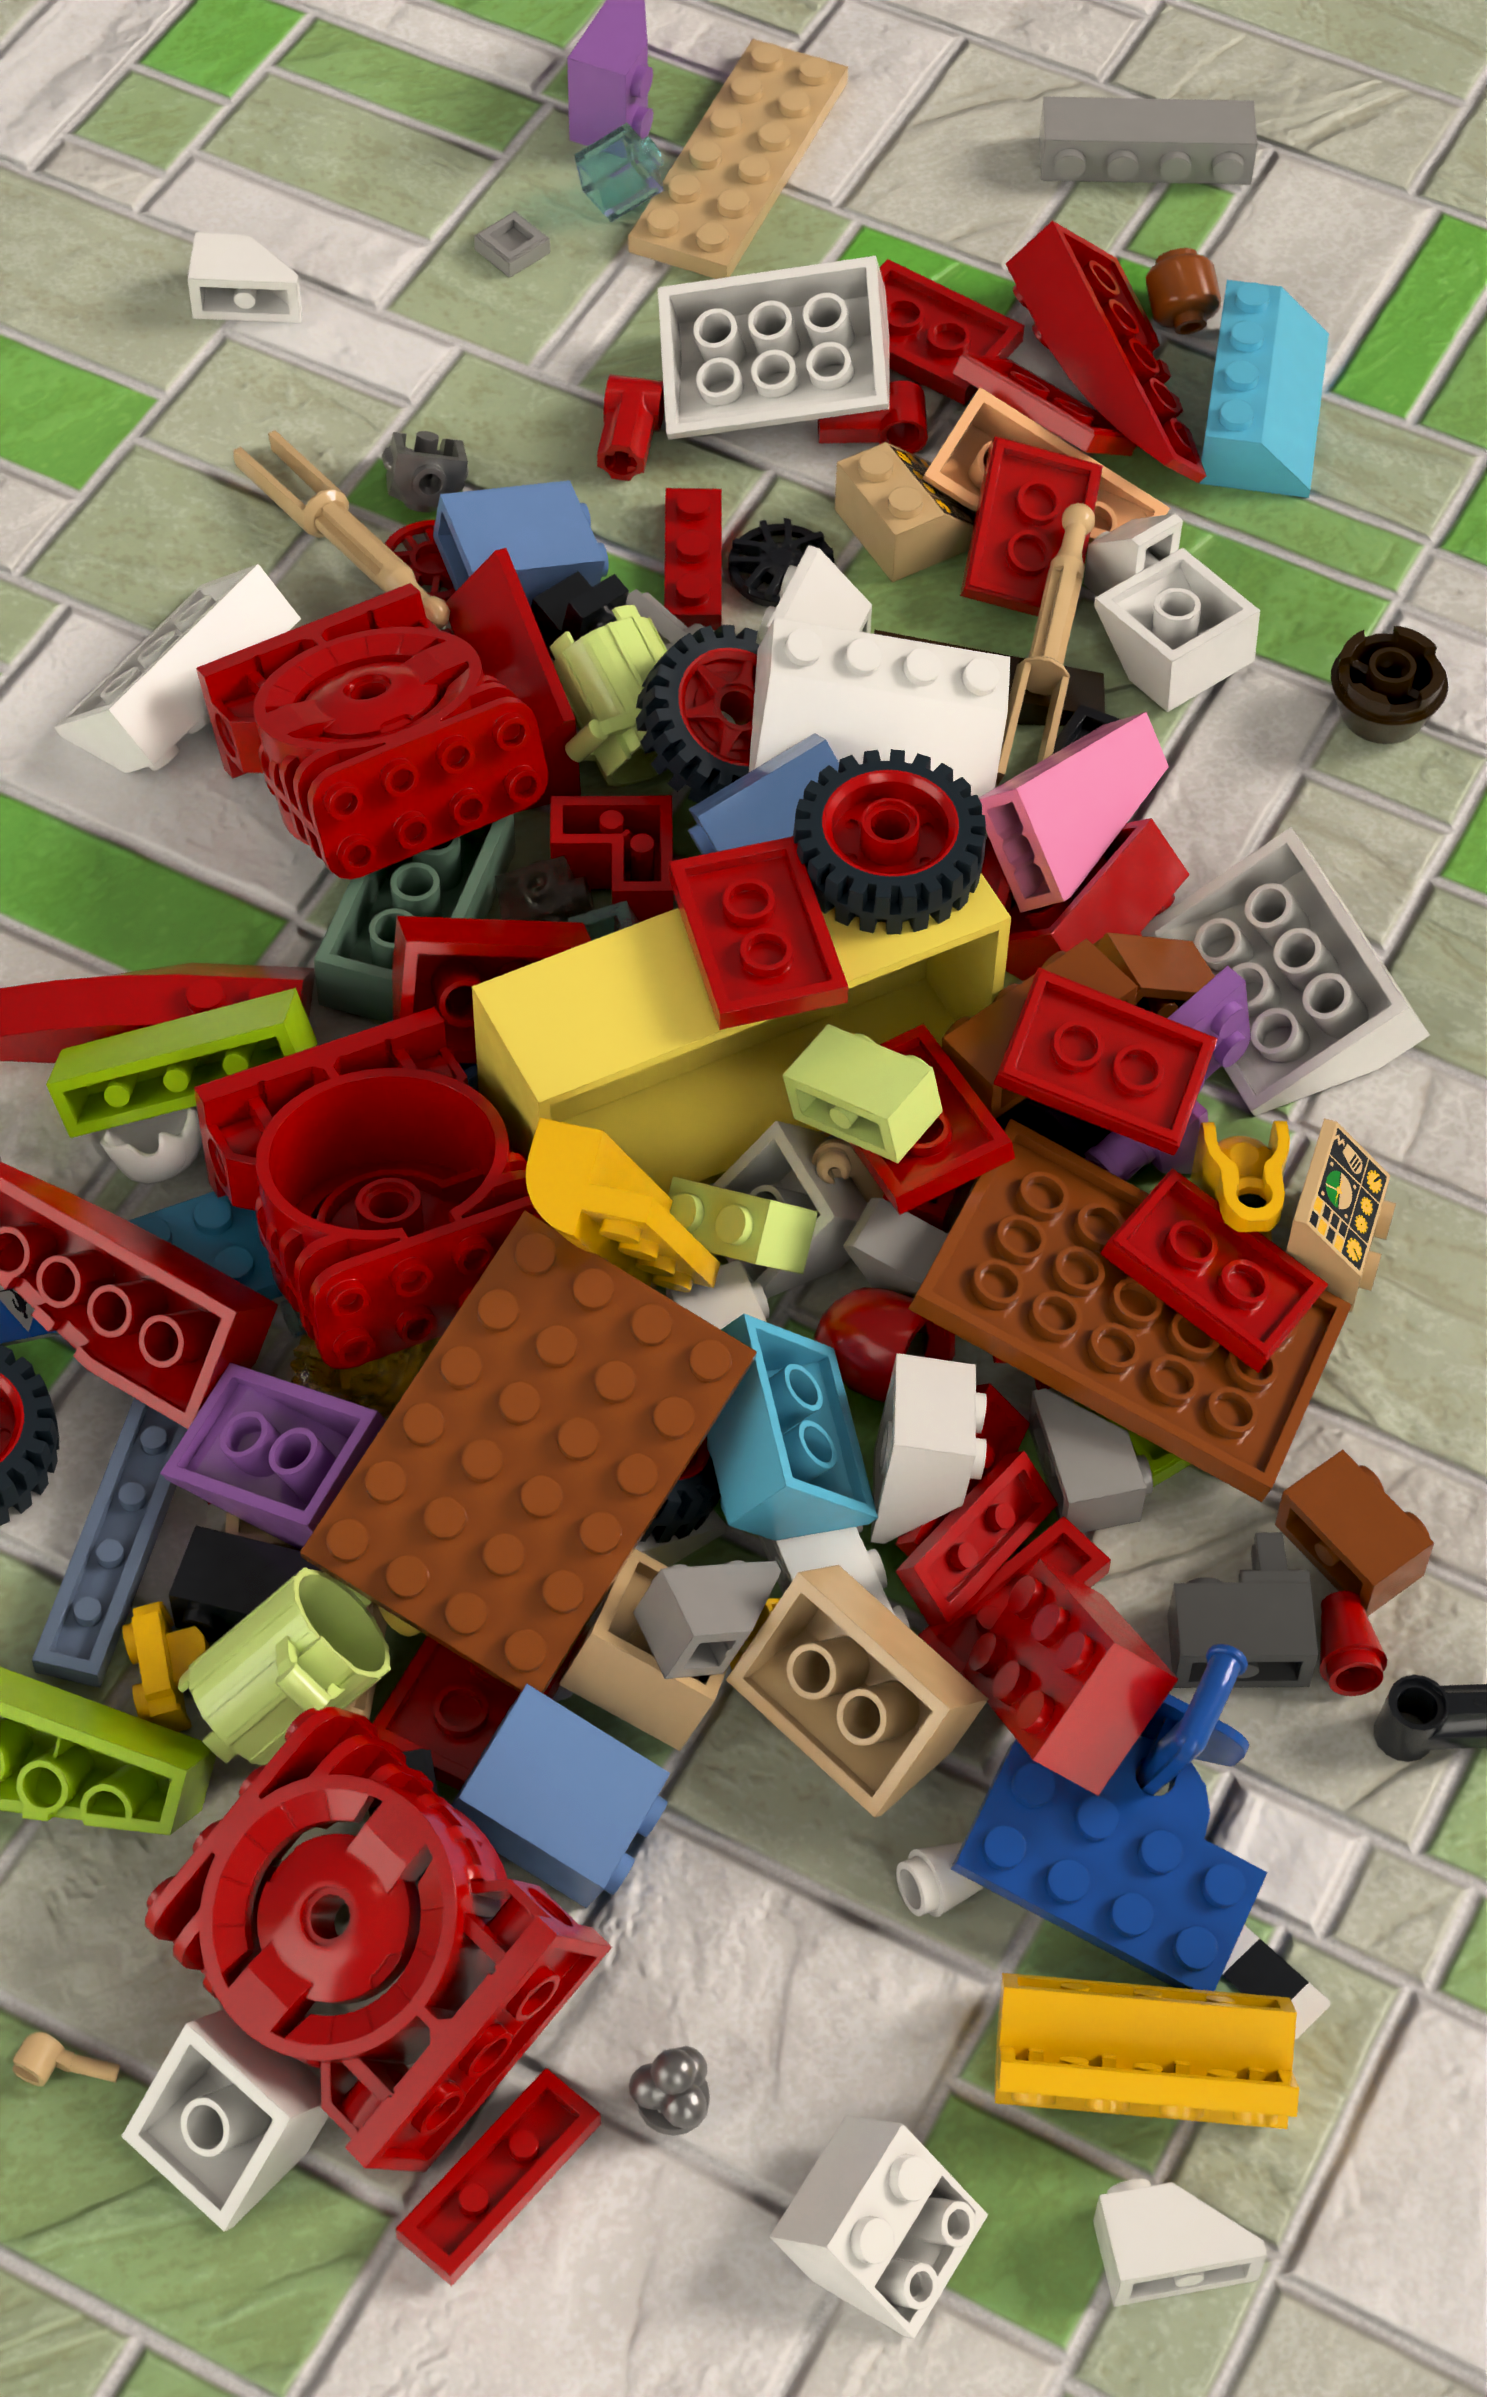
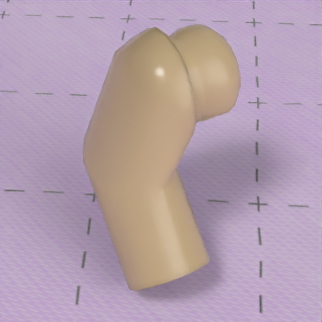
(838, 1160)

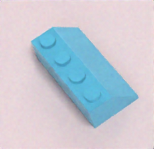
(1264, 393)

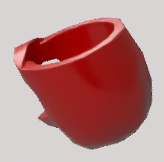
(868, 1333)

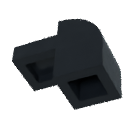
(577, 607)

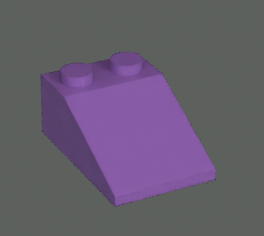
(610, 74)
(272, 1451)

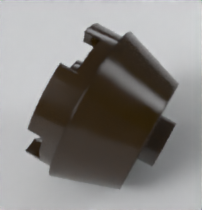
(1388, 684)

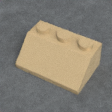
(855, 1688)

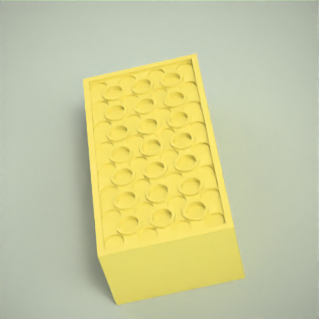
(632, 1047)

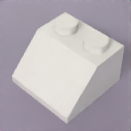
(1178, 628)
(783, 1171)
(926, 1444)
(226, 2117)

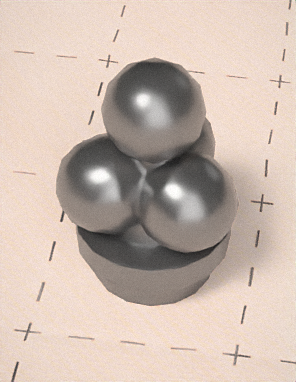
(672, 2091)

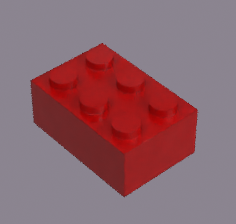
(1069, 1676)

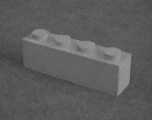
(1147, 140)

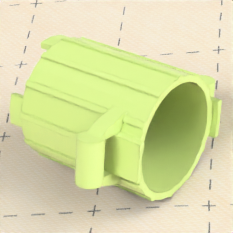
(602, 684)
(290, 1654)

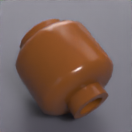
(1183, 290)

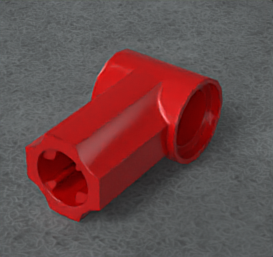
(630, 416)
(900, 425)

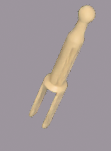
(329, 517)
(1044, 669)

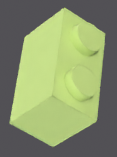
(863, 1092)
(744, 1225)

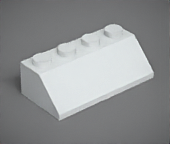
(156, 691)

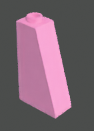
(1070, 808)

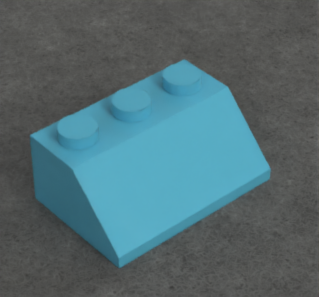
(788, 1440)

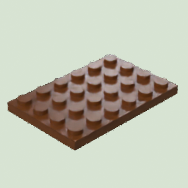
(1036, 1293)
(529, 1456)

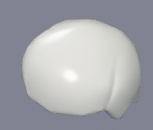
(155, 1146)

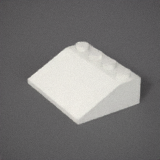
(774, 347)
(880, 696)
(1313, 981)

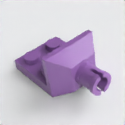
(1219, 1011)

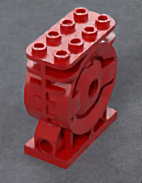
(375, 733)
(391, 1163)
(478, 1950)

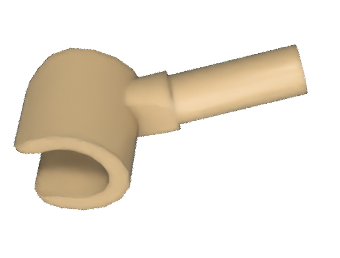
(42, 2053)

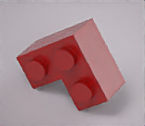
(618, 846)

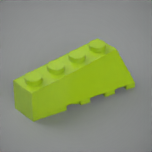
(95, 1762)

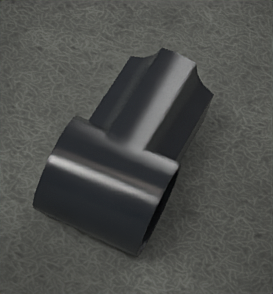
(1449, 1713)

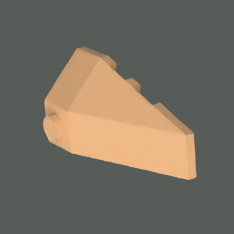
(963, 458)

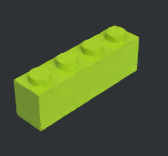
(160, 1064)

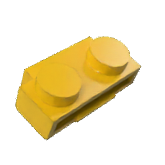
(162, 1661)

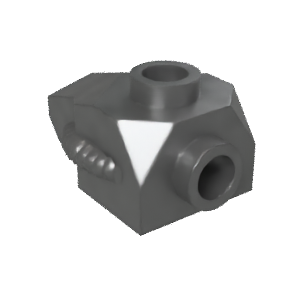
(425, 472)

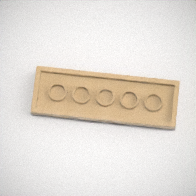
(738, 160)

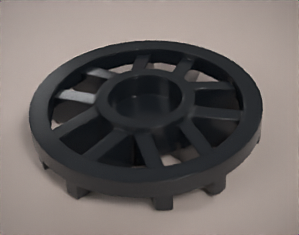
(770, 560)

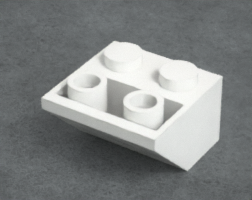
(819, 595)
(880, 2223)

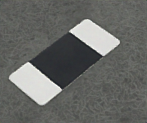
(1261, 1971)

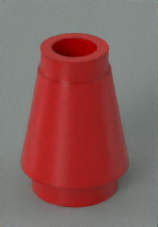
(1349, 1646)

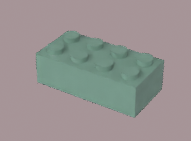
(443, 881)

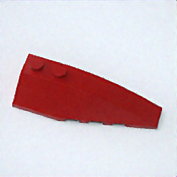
(1103, 341)
(64, 1013)
(126, 1297)

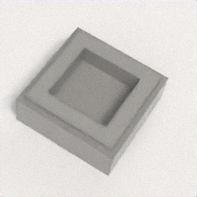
(512, 244)

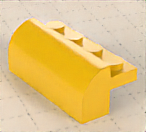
(612, 1207)
(1146, 2051)

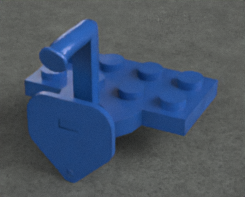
(1127, 1863)

